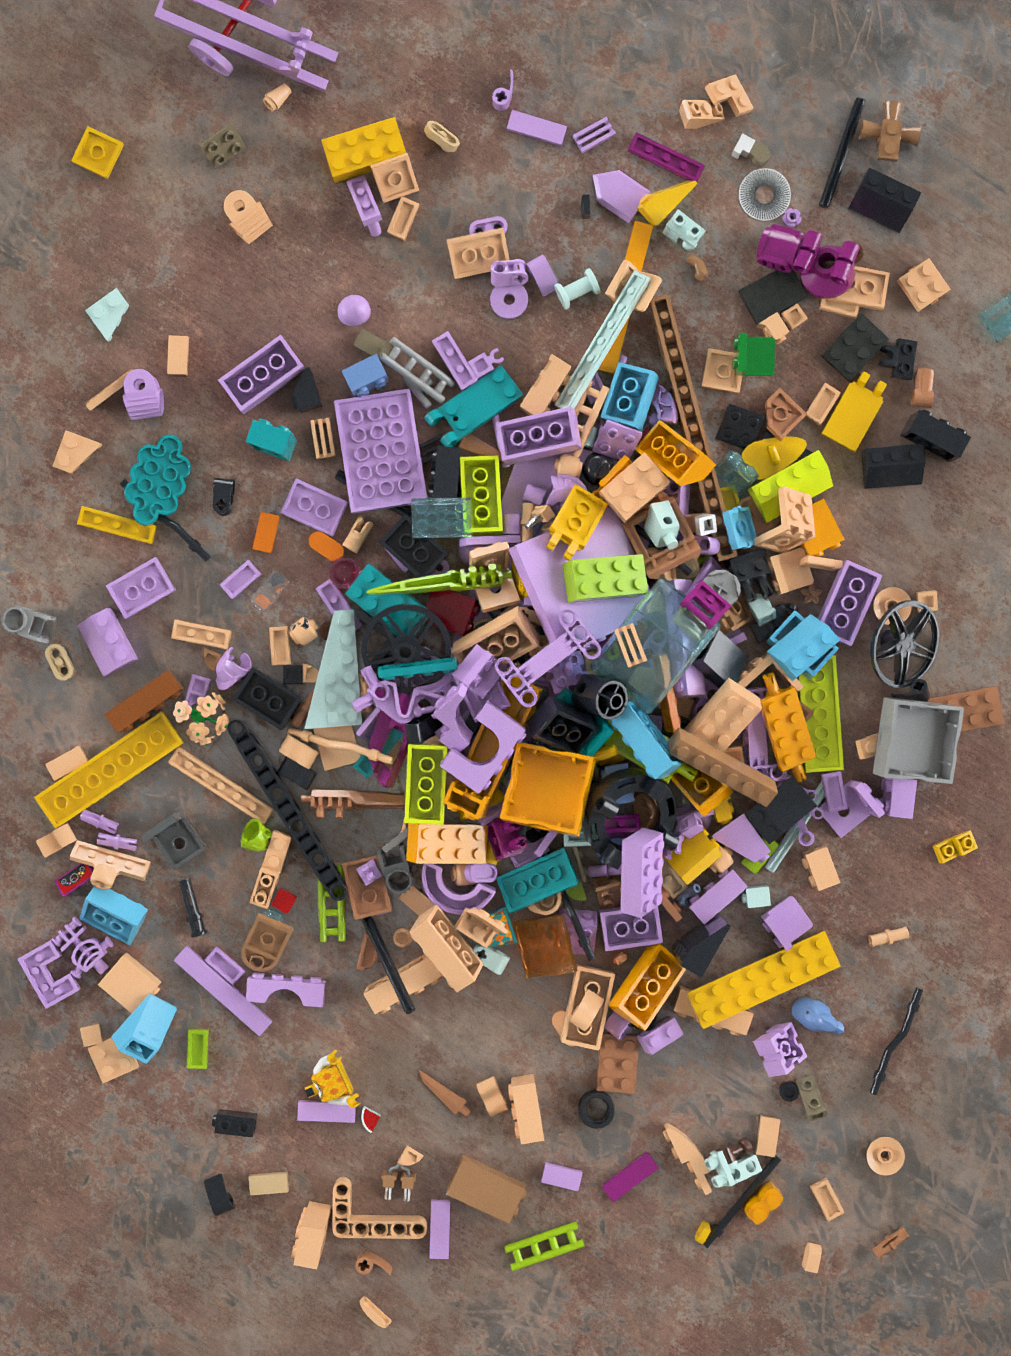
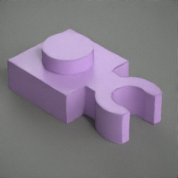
(482, 364)

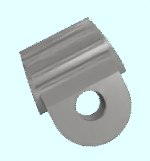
(10, 623)

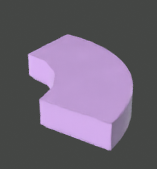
(665, 405)

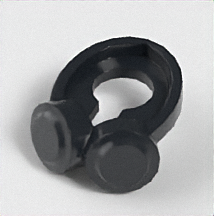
(789, 607)

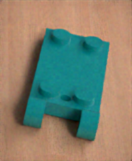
(476, 405)

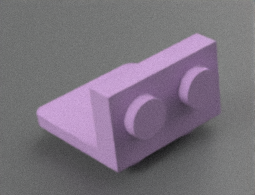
(786, 922)
(589, 924)

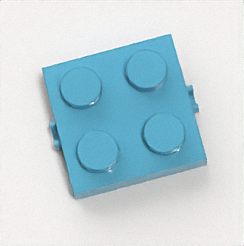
(739, 527)

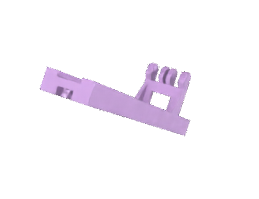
(300, 40)

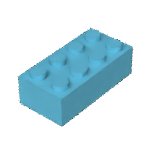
(646, 741)

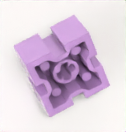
(565, 674)
(780, 1049)

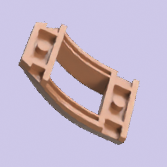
(667, 558)

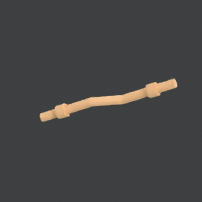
(372, 754)

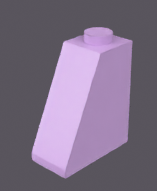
(743, 839)

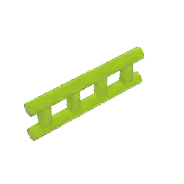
(323, 912)
(533, 1242)

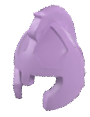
(560, 488)
(230, 672)

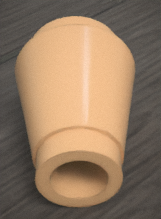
(276, 97)

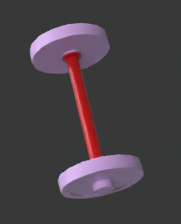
(210, 55)

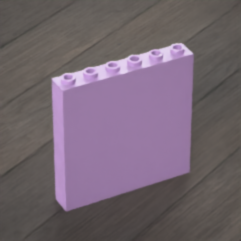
(545, 583)

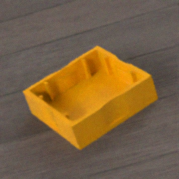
(548, 789)

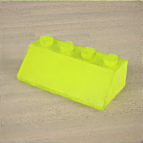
(807, 476)

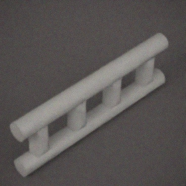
(416, 358)

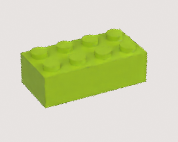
(605, 578)

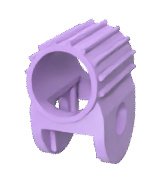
(144, 402)

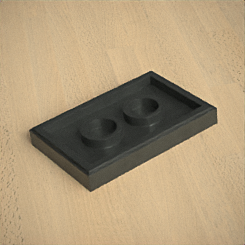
(772, 294)

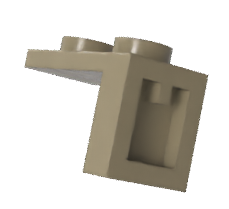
(372, 344)
(811, 1098)

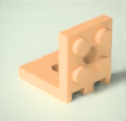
(796, 522)
(499, 555)
(758, 665)

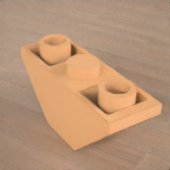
(700, 113)

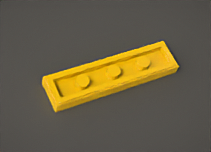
(116, 525)

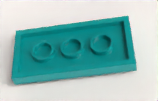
(537, 880)

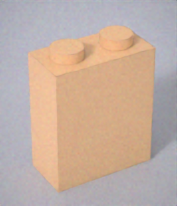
(129, 982)

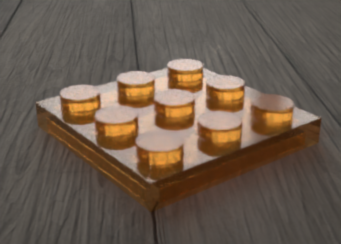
(545, 946)

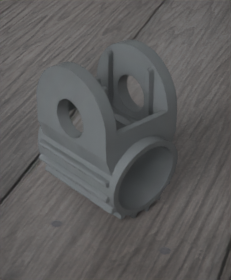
(393, 865)

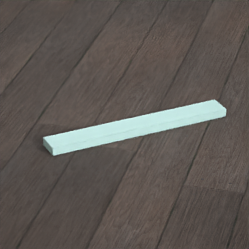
(603, 340)

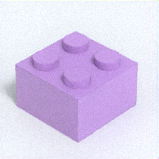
(898, 797)

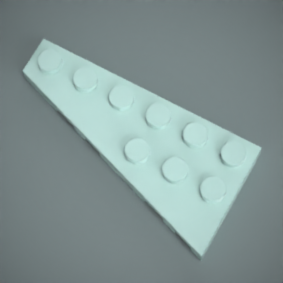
(337, 677)

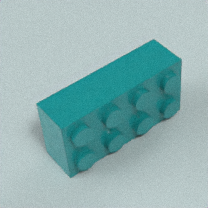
(371, 578)

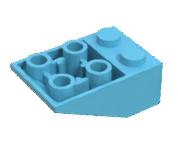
(145, 1029)

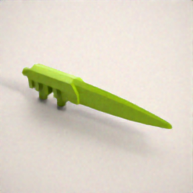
(451, 580)

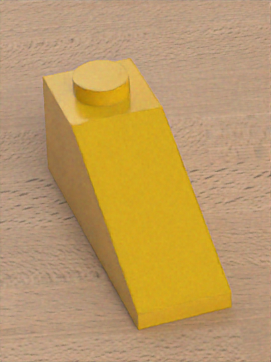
(660, 203)

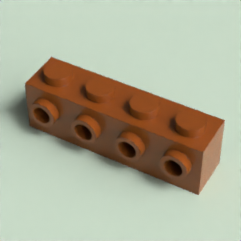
(144, 701)

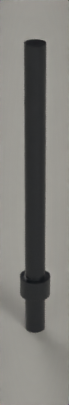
(717, 1229)

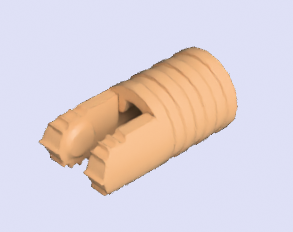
(355, 538)

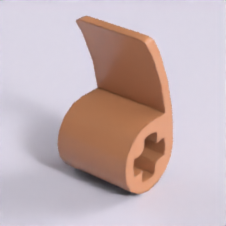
(372, 1259)

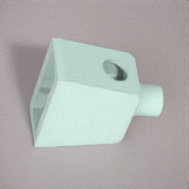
(662, 525)

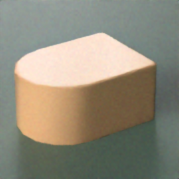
(812, 1257)

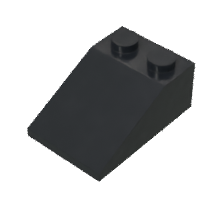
(782, 812)

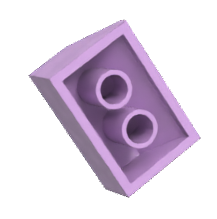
(107, 641)

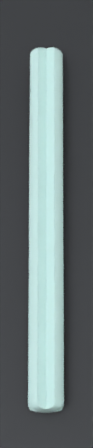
(791, 835)

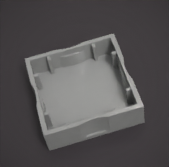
(918, 740)

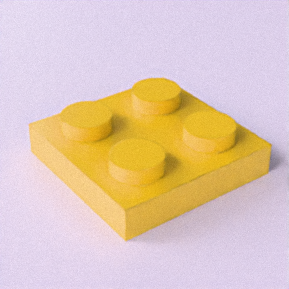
(97, 152)

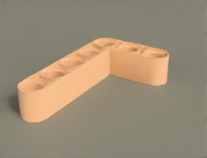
(370, 1221)

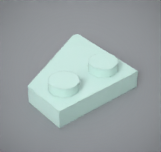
(108, 312)

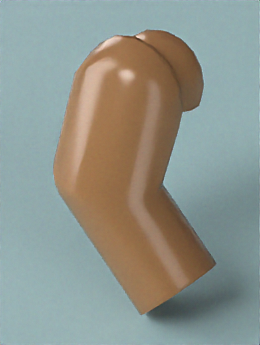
(699, 265)

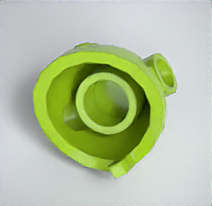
(255, 836)

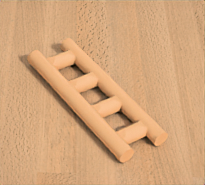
(592, 413)

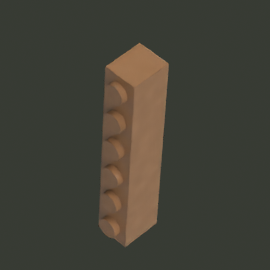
(722, 767)

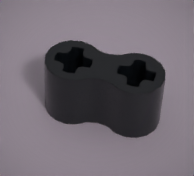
(297, 773)

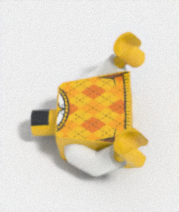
(332, 1082)

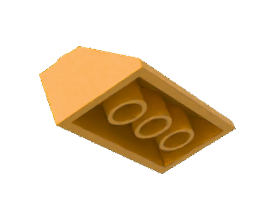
(675, 455)
(647, 986)

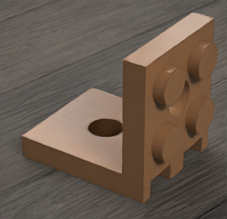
(736, 616)

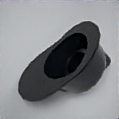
(594, 469)

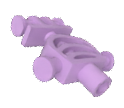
(96, 962)

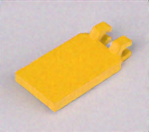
(854, 413)
(576, 520)

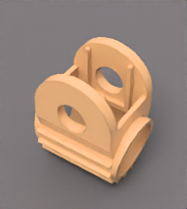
(249, 222)

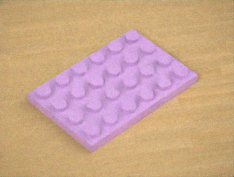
(380, 450)

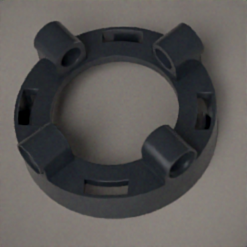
(602, 805)

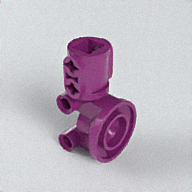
(790, 250)

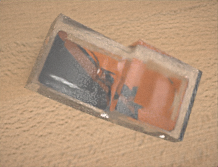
(270, 591)

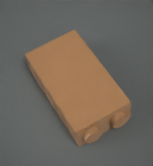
(486, 1189)

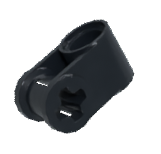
(223, 492)

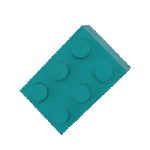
(271, 440)

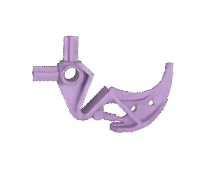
(390, 703)

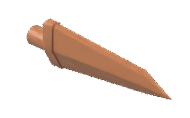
(479, 447)
(448, 1097)

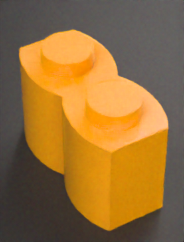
(766, 1200)

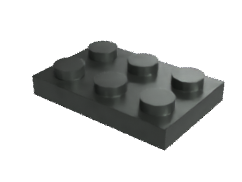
(855, 347)

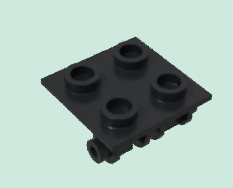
(739, 426)

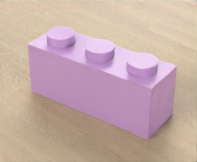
(716, 895)

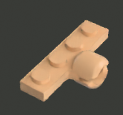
(108, 864)

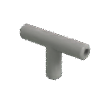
(418, 392)

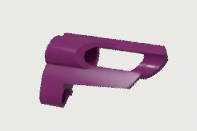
(380, 734)

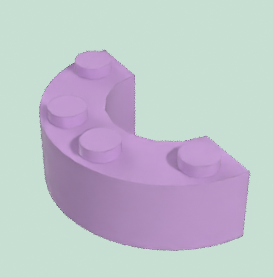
(450, 900)

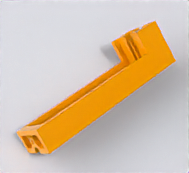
(483, 749)

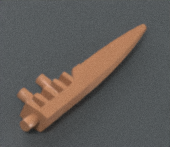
(351, 798)

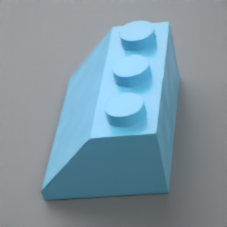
(803, 646)
(113, 914)

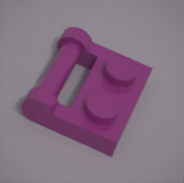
(709, 601)

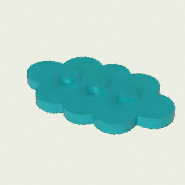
(157, 480)

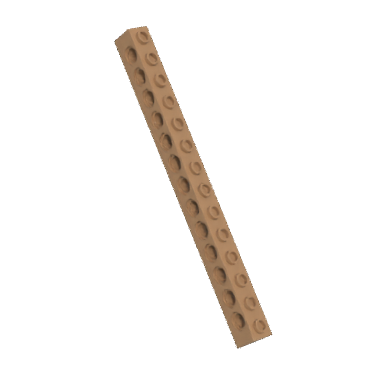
(689, 414)

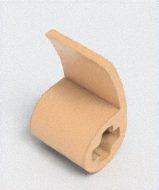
(56, 840)
(586, 1011)

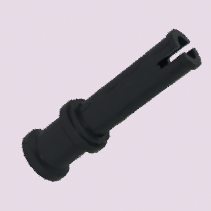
(197, 917)

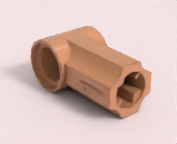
(922, 393)

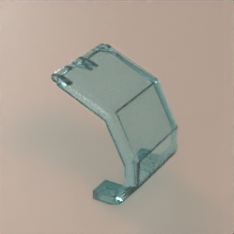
(669, 639)

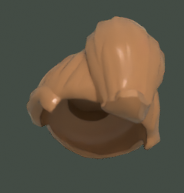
(647, 808)

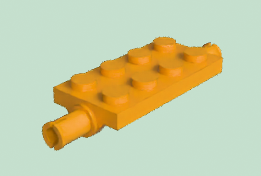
(786, 727)

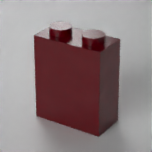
(454, 610)

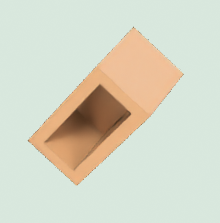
(820, 868)

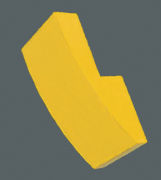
(955, 846)

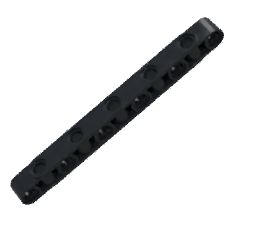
(288, 809)

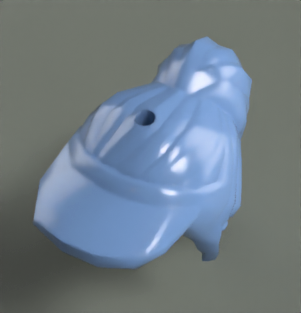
(819, 1016)

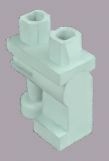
(685, 228)

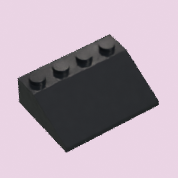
(700, 944)

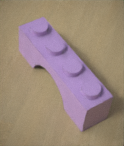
(310, 991)

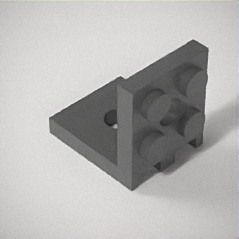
(168, 831)

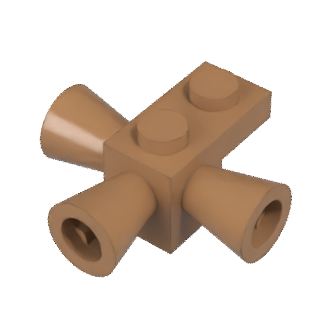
(890, 132)

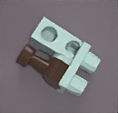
(729, 1168)

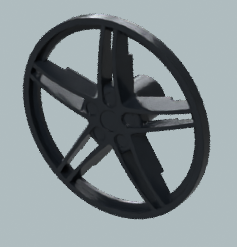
(903, 643)
(405, 647)

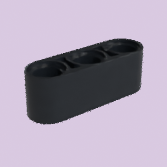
(422, 728)

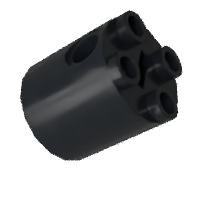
(600, 696)

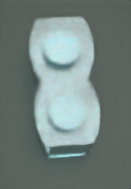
(736, 472)

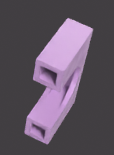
(477, 774)

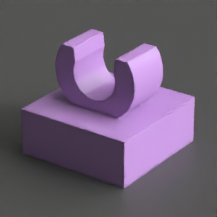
(369, 872)

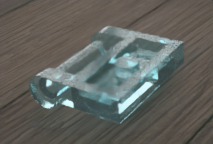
(1001, 327)

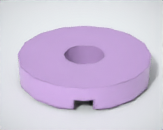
(509, 311)

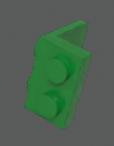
(754, 355)

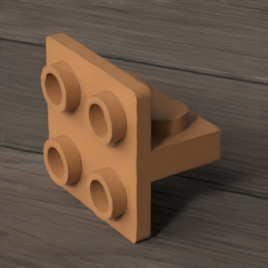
(608, 891)

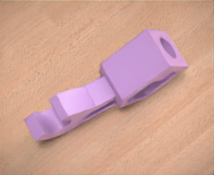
(686, 828)

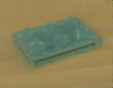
(441, 517)

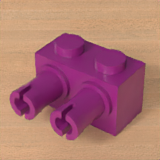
(505, 839)

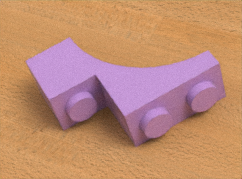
(447, 710)

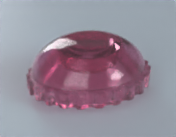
(344, 572)

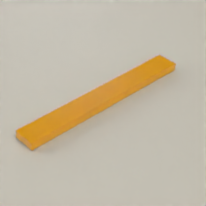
(636, 255)

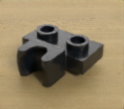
(900, 358)

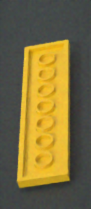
(109, 770)
(763, 980)

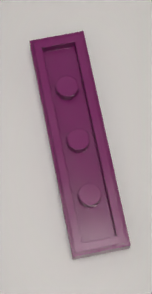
(665, 158)

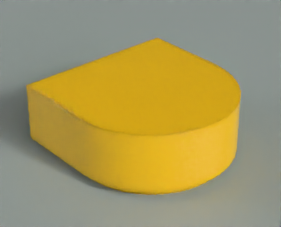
(702, 1232)

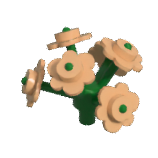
(201, 713)

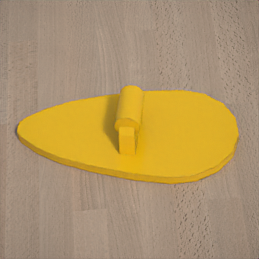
(772, 455)

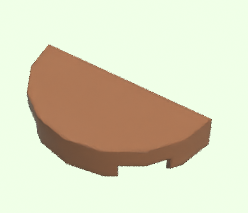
(368, 954)

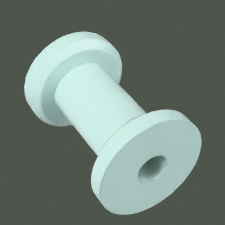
(577, 288)

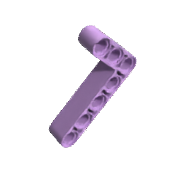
(682, 497)

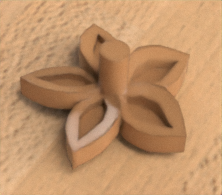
(811, 594)

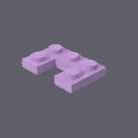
(35, 968)

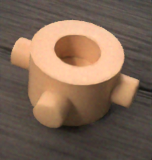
(620, 958)

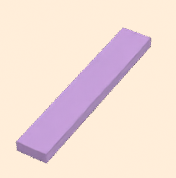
(223, 990)

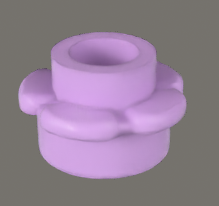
(791, 222)

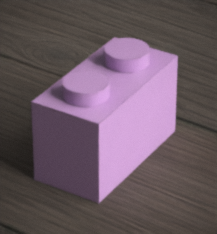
(661, 1035)

